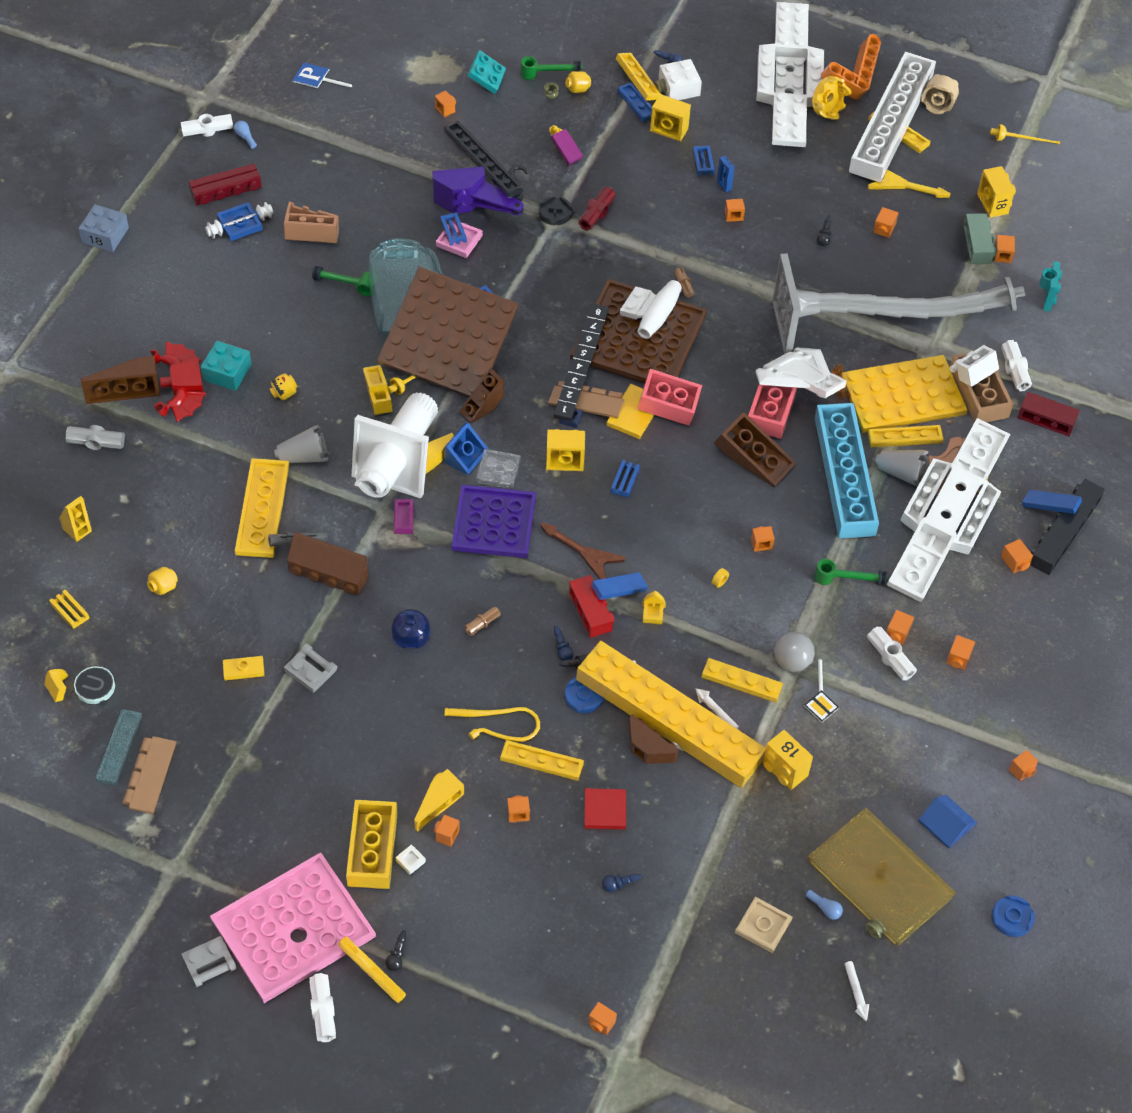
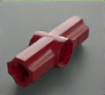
(596, 208)

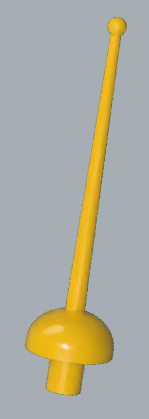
(1001, 132)
(398, 385)

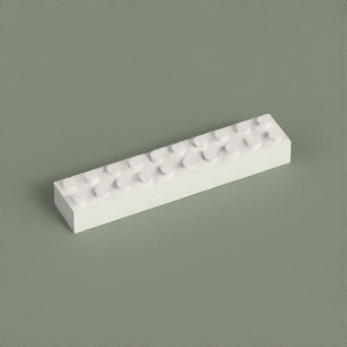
(892, 117)

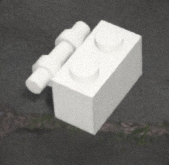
(976, 365)

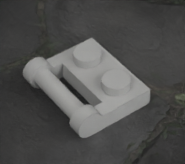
(307, 673)
(205, 956)

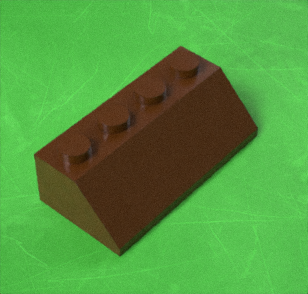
(327, 564)

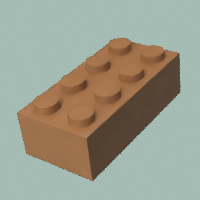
(986, 399)

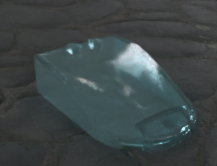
(391, 274)

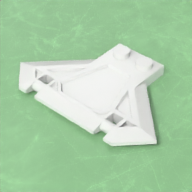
(801, 369)

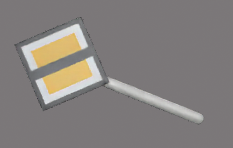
(821, 705)

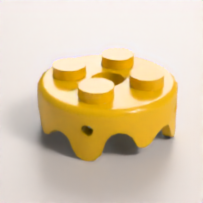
(836, 90)

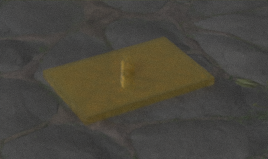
(881, 876)

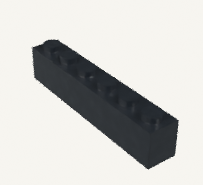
(1065, 528)

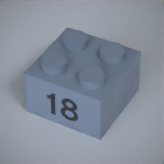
(103, 228)

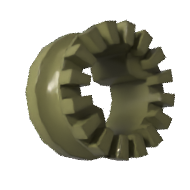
(550, 86)
(661, 86)
(875, 928)

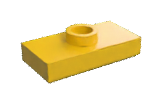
(243, 668)

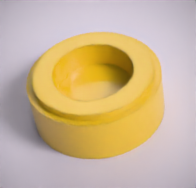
(720, 577)

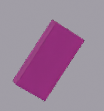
(567, 147)
(403, 516)

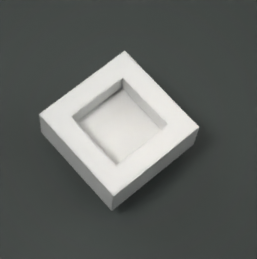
(410, 859)

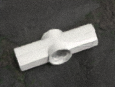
(207, 125)
(1016, 365)
(897, 660)
(322, 1007)

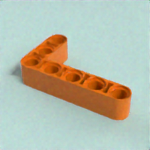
(861, 77)

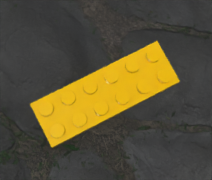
(262, 507)

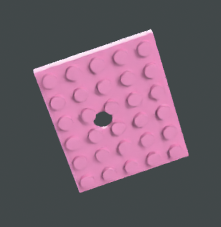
(262, 922)

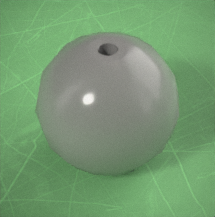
(794, 652)

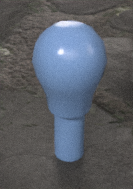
(242, 129)
(830, 908)

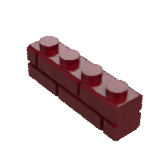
(225, 184)

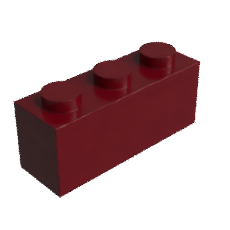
(1048, 414)

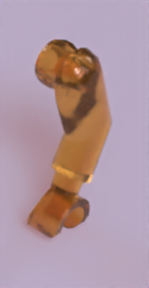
(838, 369)

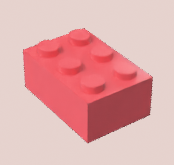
(669, 397)
(772, 408)

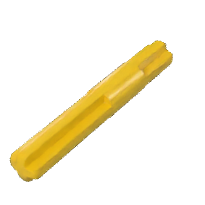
(372, 969)

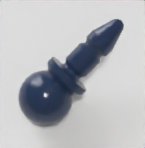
(671, 57)
(565, 651)
(611, 883)

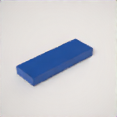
(635, 101)
(1052, 501)
(619, 586)

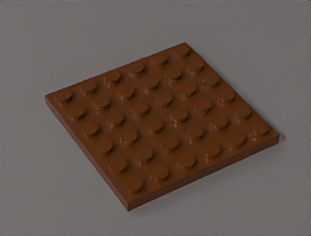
(447, 332)
(632, 356)

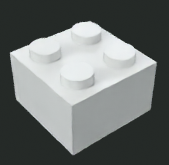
(680, 79)

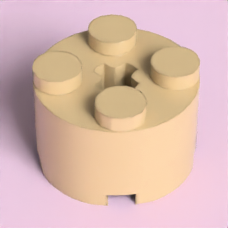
(940, 94)

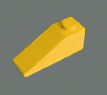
(75, 519)
(442, 793)

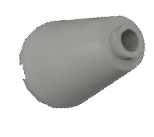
(303, 448)
(904, 464)

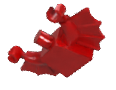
(184, 380)

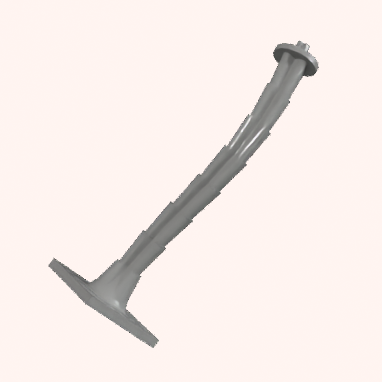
(793, 303)

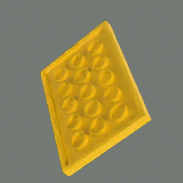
(904, 393)

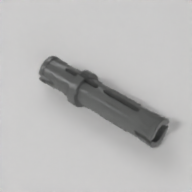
(286, 539)

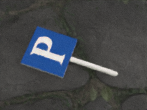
(313, 76)

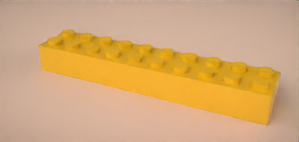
(671, 714)

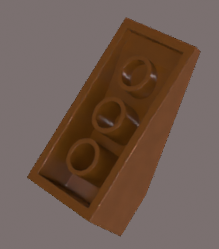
(123, 382)
(755, 450)

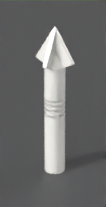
(703, 696)
(862, 1008)

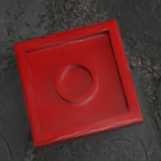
(605, 809)

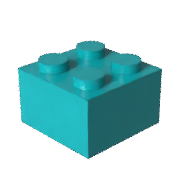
(226, 365)

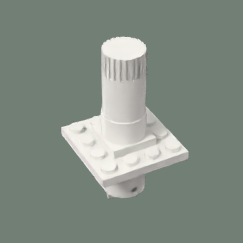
(394, 453)

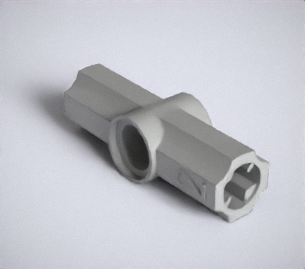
(95, 437)

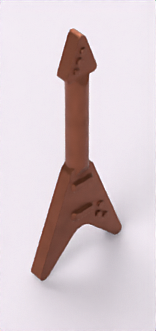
(594, 558)

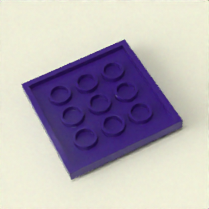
(494, 521)

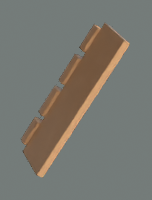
(594, 401)
(152, 776)

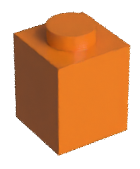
(885, 222)
(1004, 248)
(1016, 556)
(900, 627)
(960, 652)

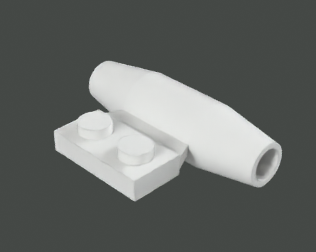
(651, 307)

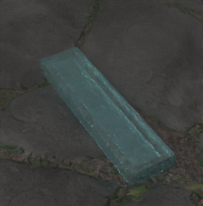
(118, 747)

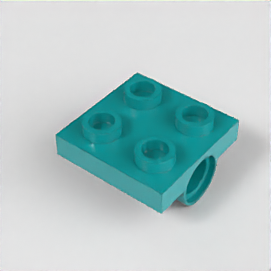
(486, 72)
(1050, 284)

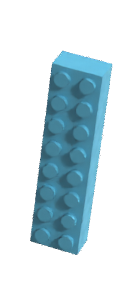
(846, 471)

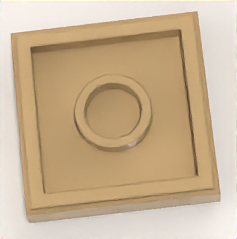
(763, 924)

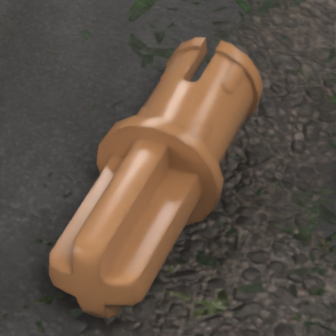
(684, 281)
(482, 621)

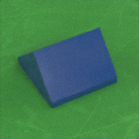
(464, 449)
(946, 820)

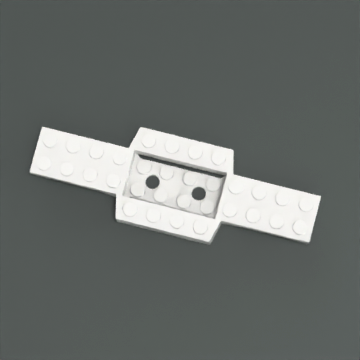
(789, 51)
(938, 535)

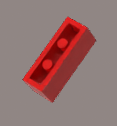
(591, 609)

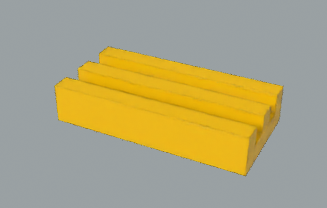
(60, 598)

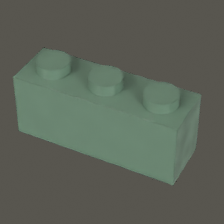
(979, 239)

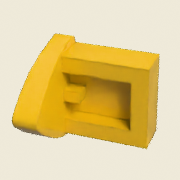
(653, 608)
(54, 683)

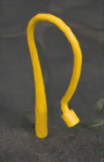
(475, 713)

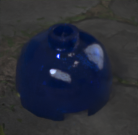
(410, 629)

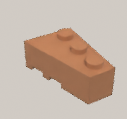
(310, 225)

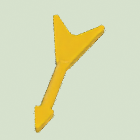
(893, 181)

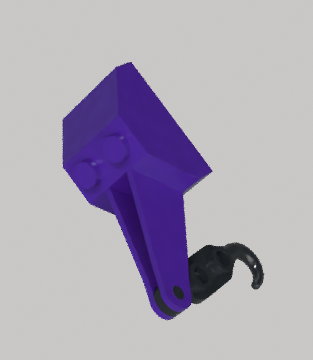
(466, 188)

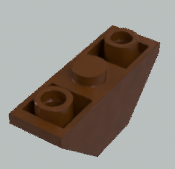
(484, 397)
(649, 744)

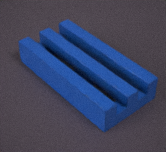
(705, 170)
(725, 174)
(456, 239)
(629, 467)

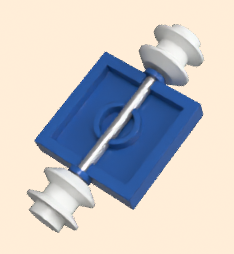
(239, 221)

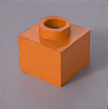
(445, 103)
(734, 210)
(762, 538)
(1023, 765)
(518, 809)
(447, 830)
(602, 1019)

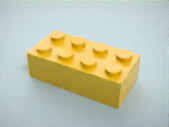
(372, 844)

